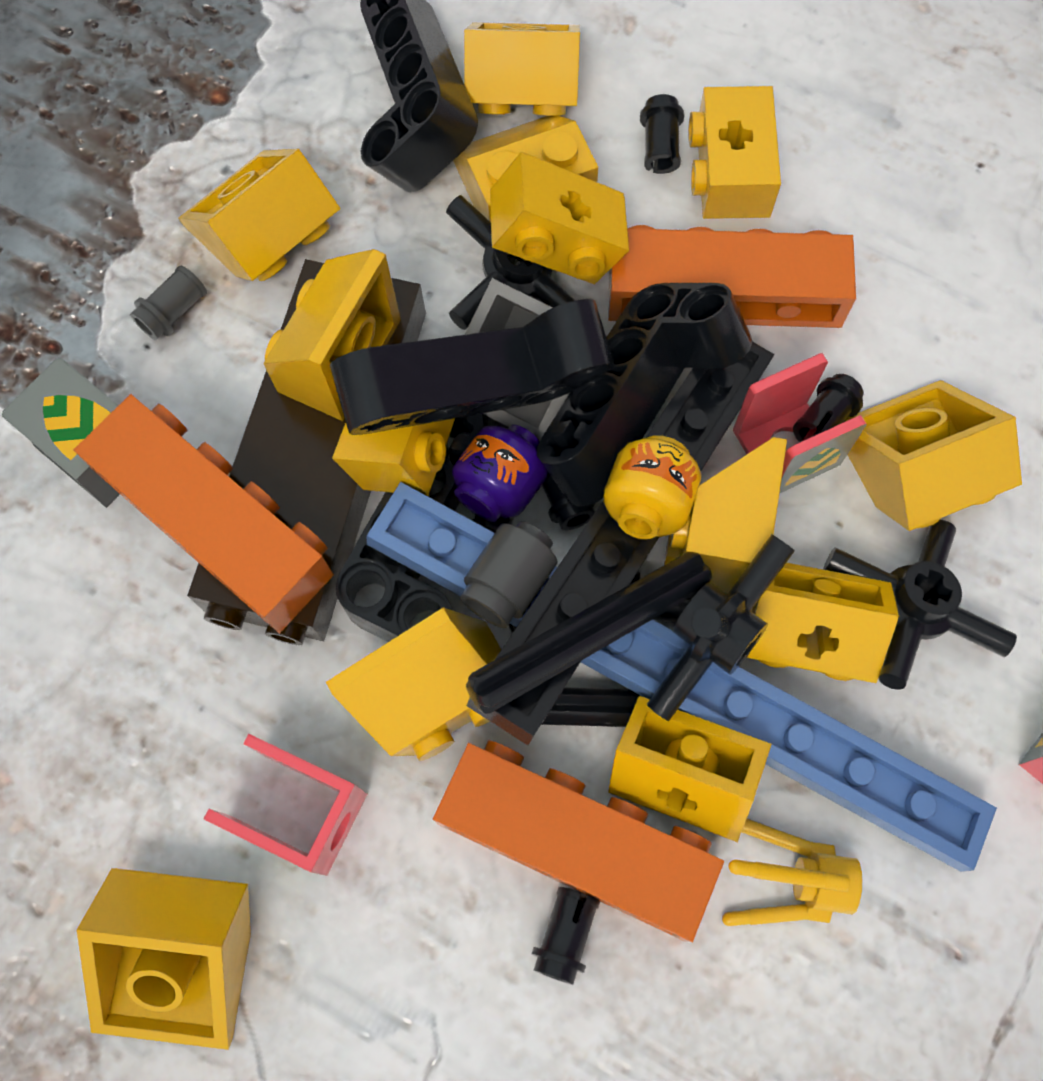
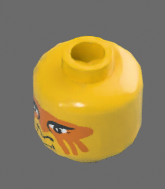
(654, 486)

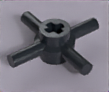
(499, 265)
(926, 604)
(720, 627)

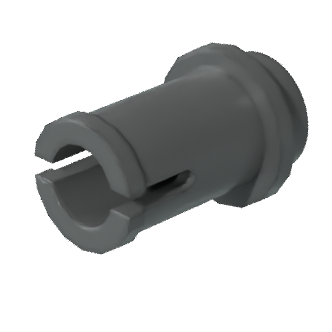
(167, 303)

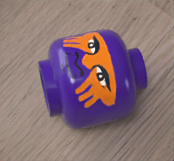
(499, 472)

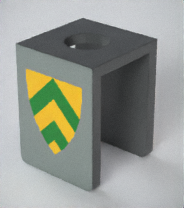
(58, 415)

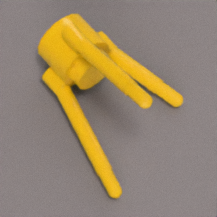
(821, 880)

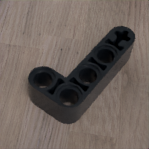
(431, 108)
(650, 345)
(472, 372)
(403, 592)

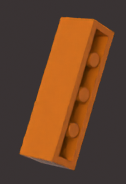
(771, 275)
(207, 512)
(581, 841)

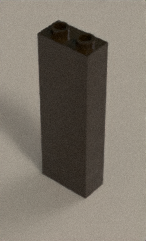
(290, 458)

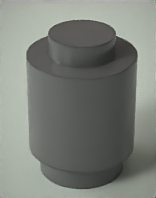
(509, 573)

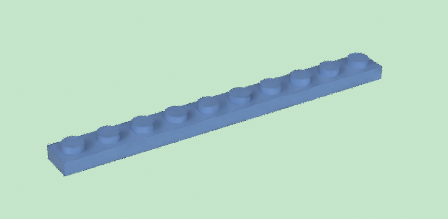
(804, 740)

